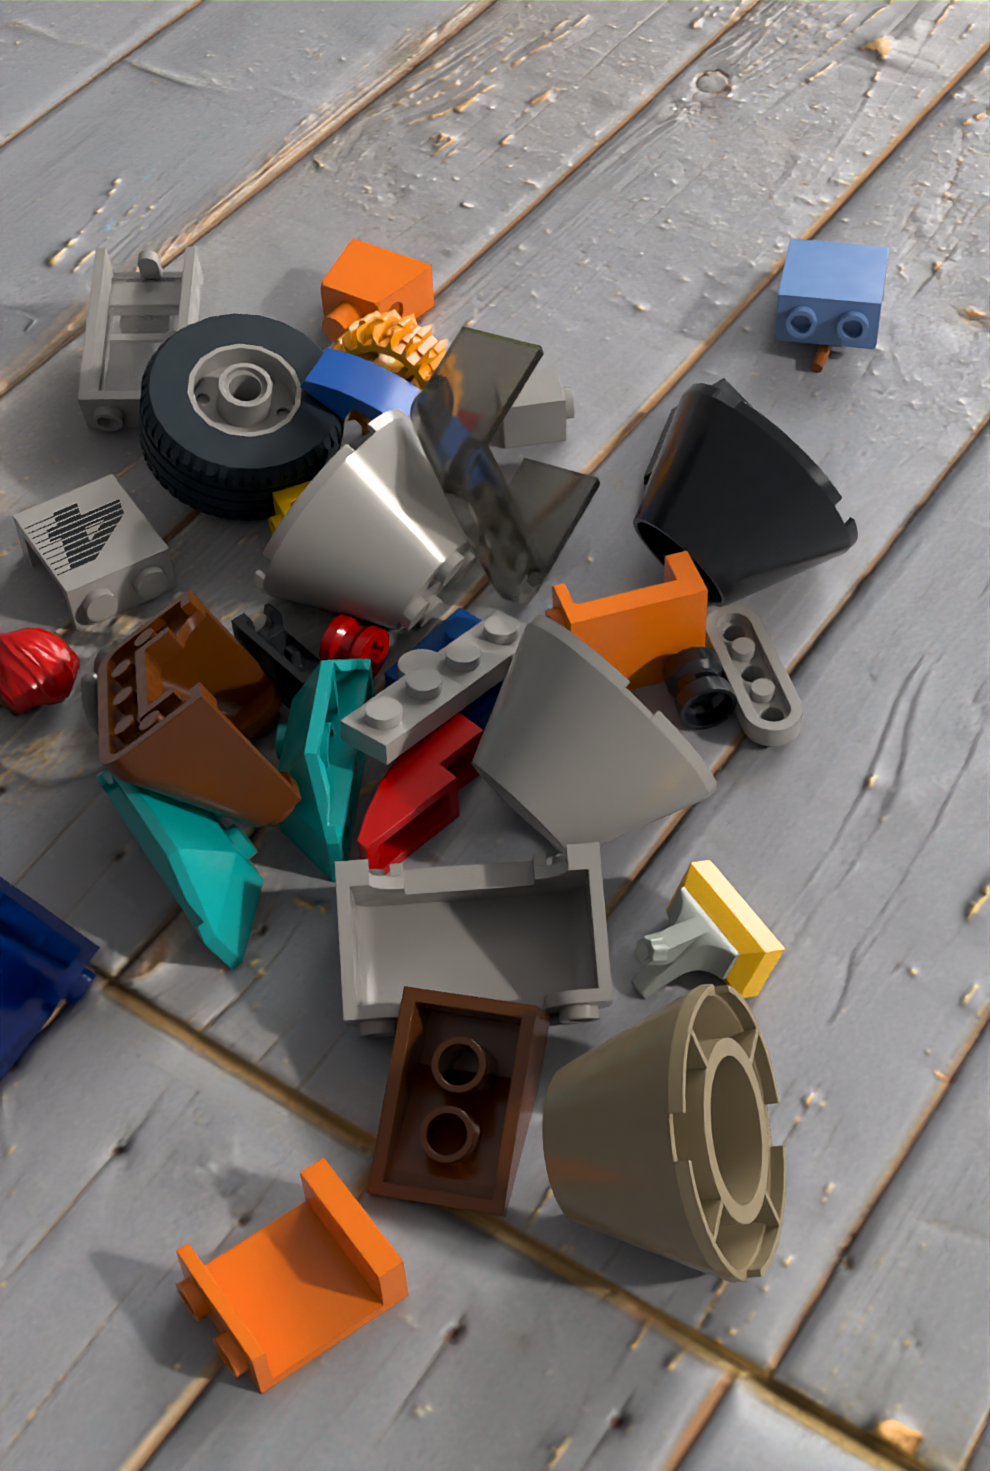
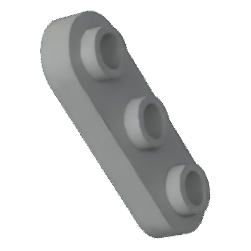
(769, 705)

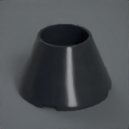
(738, 499)

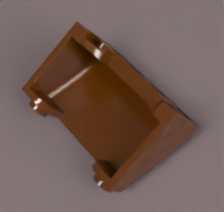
(181, 715)

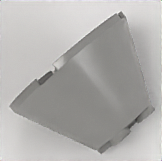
(370, 534)

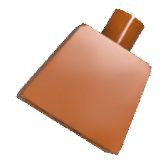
(372, 280)

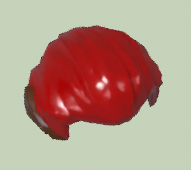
(35, 669)

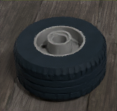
(230, 416)

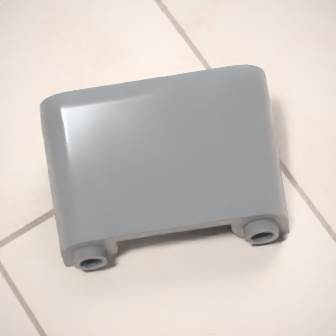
(474, 931)

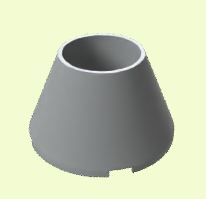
(580, 748)

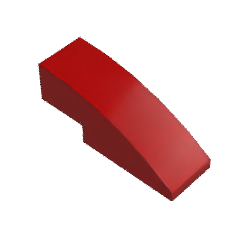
(419, 794)

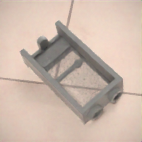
(125, 326)

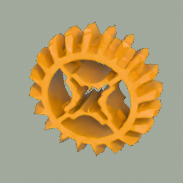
(395, 346)

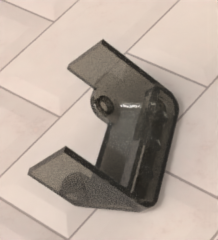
(514, 525)

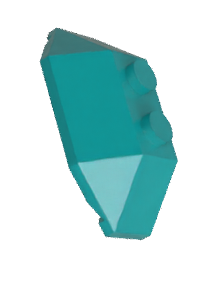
(322, 763)
(198, 861)

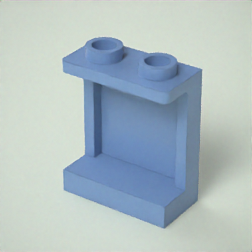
(831, 293)

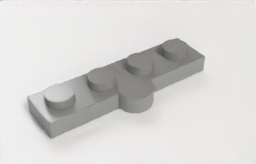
(433, 688)

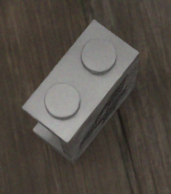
(97, 550)

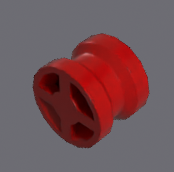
(350, 640)

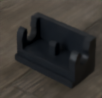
(276, 651)

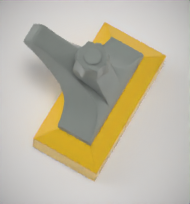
(710, 933)

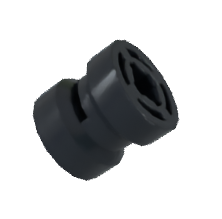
(696, 678)

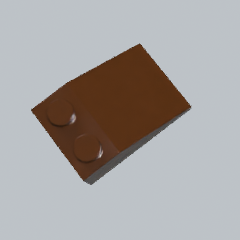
(458, 1100)

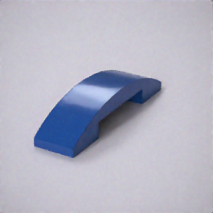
(352, 382)

